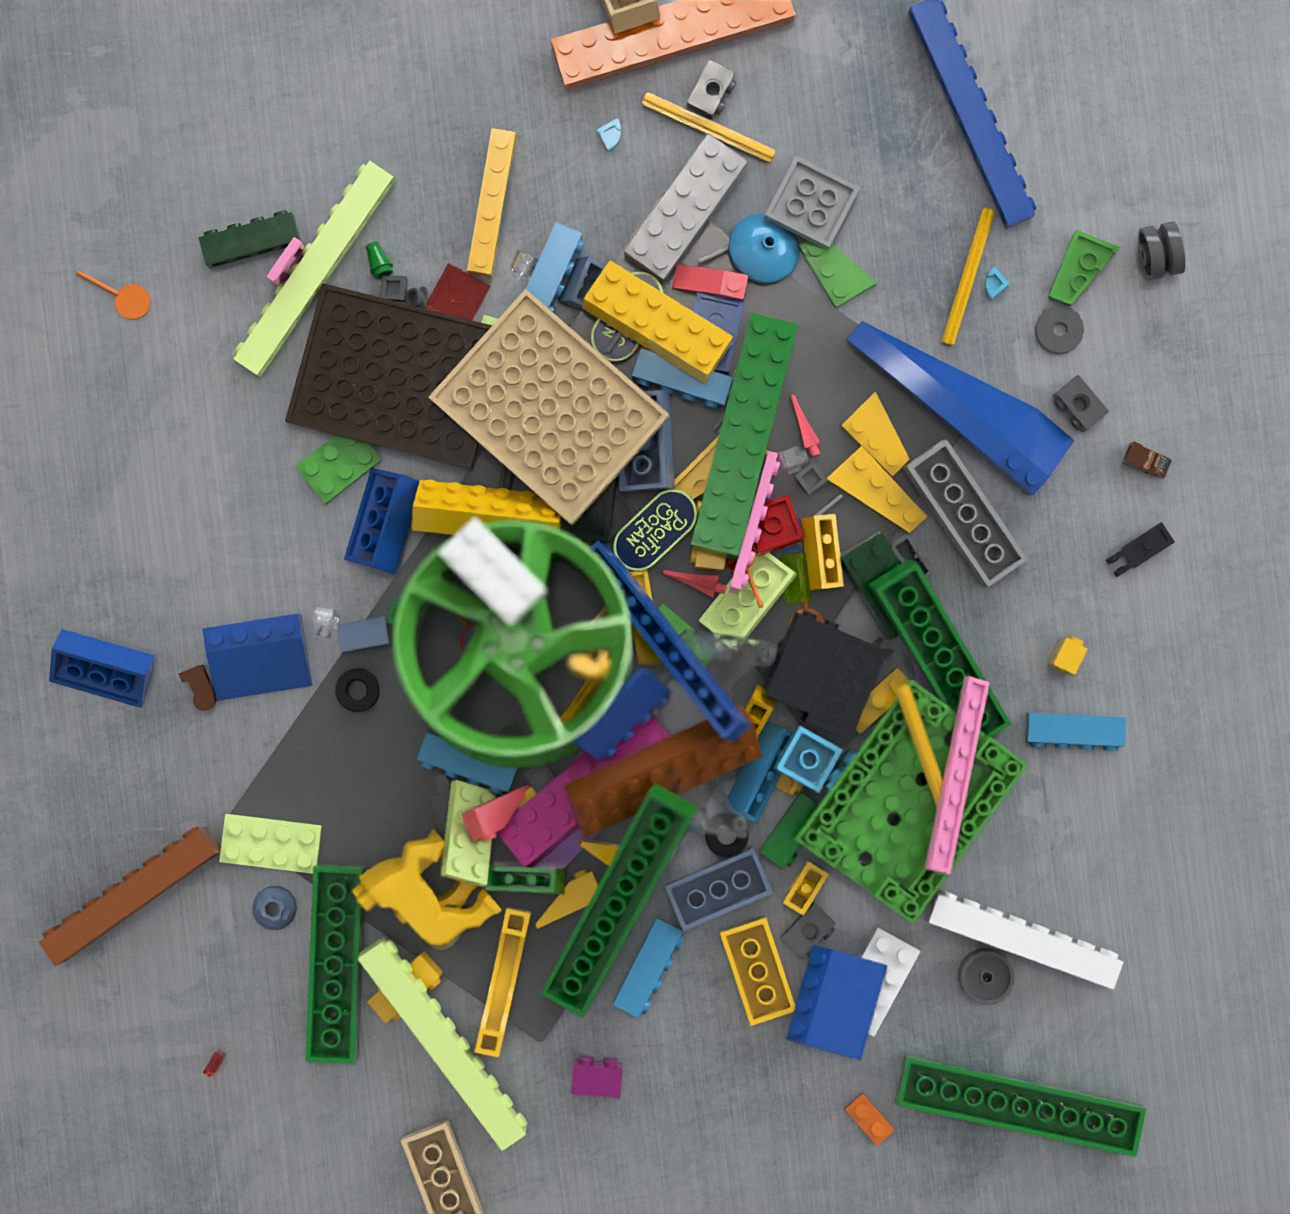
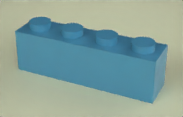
(555, 264)
(660, 373)
(1075, 729)
(439, 754)
(758, 777)
(648, 966)

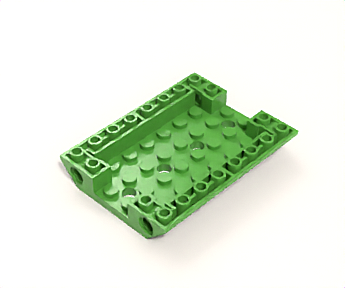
(884, 782)

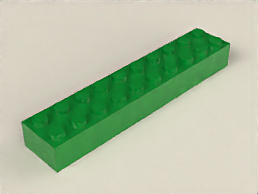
(744, 436)
(619, 900)
(1020, 1105)

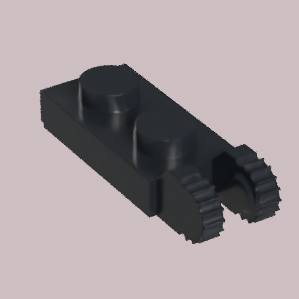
(1142, 548)

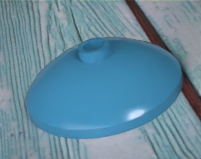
(755, 257)

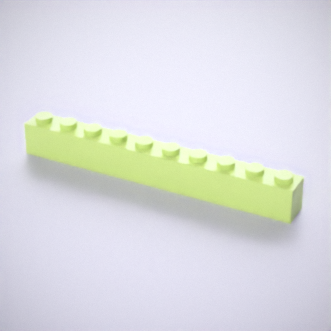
(314, 269)
(443, 1043)

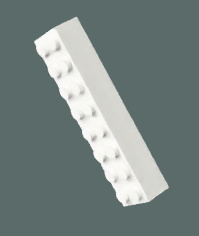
(1027, 941)

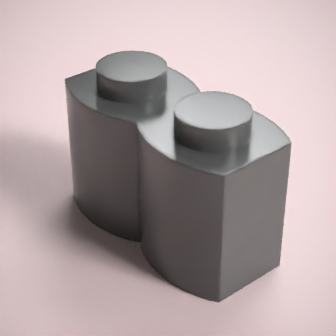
(907, 548)

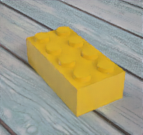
(757, 970)

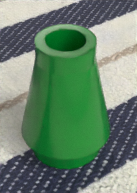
(378, 261)

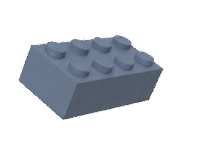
(653, 465)
(718, 889)

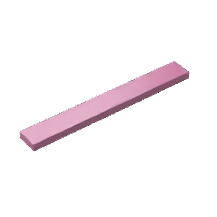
(957, 775)

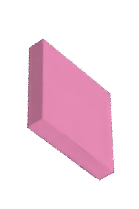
(289, 257)

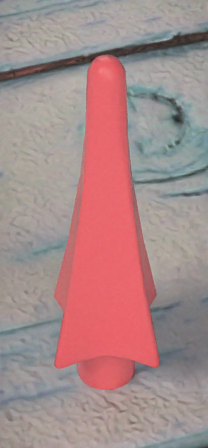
(809, 438)
(705, 583)

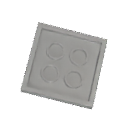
(811, 202)

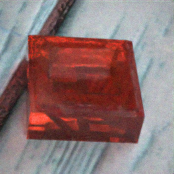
(214, 1063)

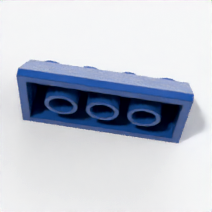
(382, 520)
(101, 668)

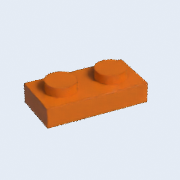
(869, 1119)

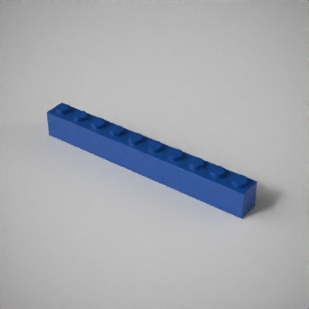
(971, 112)
(674, 651)

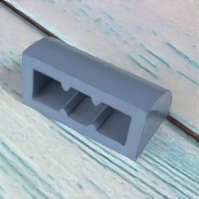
(580, 281)
(363, 634)

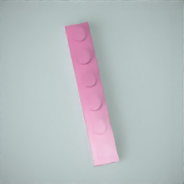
(752, 532)

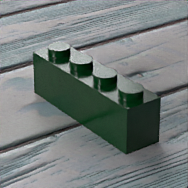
(249, 239)

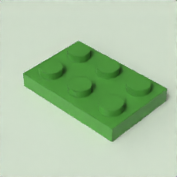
(337, 466)

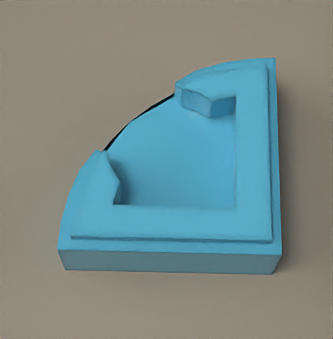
(610, 134)
(995, 283)

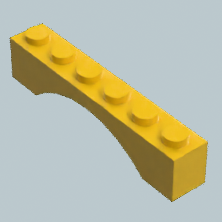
(491, 203)
(503, 982)

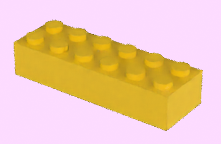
(657, 322)
(451, 506)

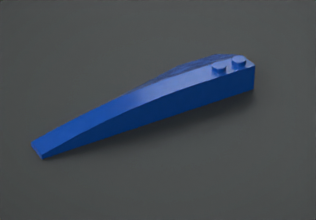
(995, 424)

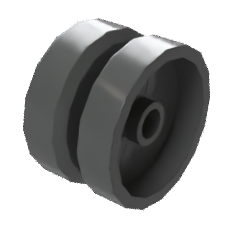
(1161, 250)
(975, 966)

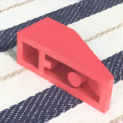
(710, 281)
(493, 815)

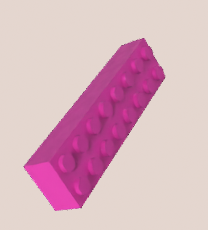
(548, 816)

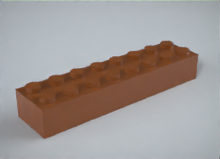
(673, 763)
(127, 898)

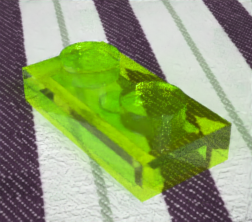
(800, 587)

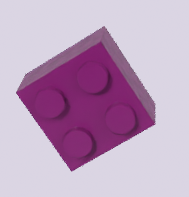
(597, 1077)

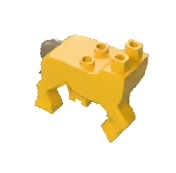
(400, 886)

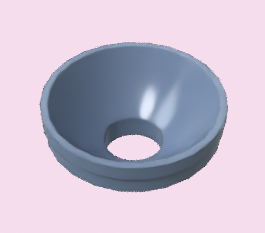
(285, 901)

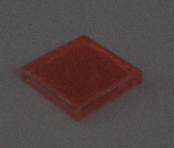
(458, 293)

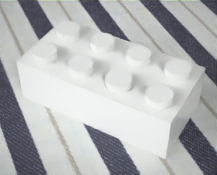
(493, 572)
(899, 957)

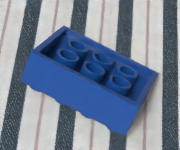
(257, 656)
(630, 707)
(836, 1002)

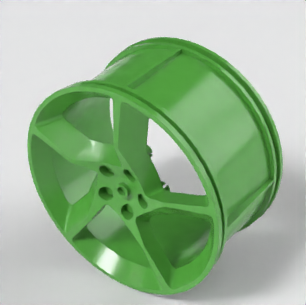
(514, 652)

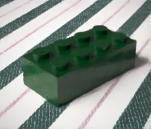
(865, 564)

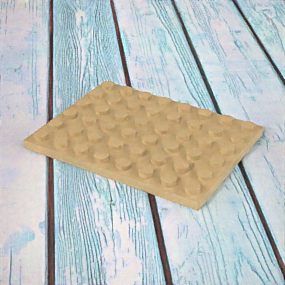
(549, 406)

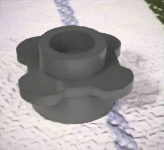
(417, 297)

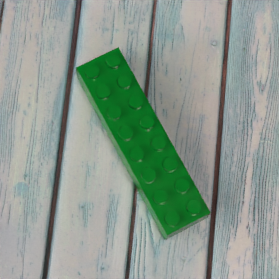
(933, 640)
(334, 965)

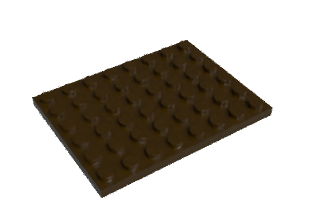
(373, 374)

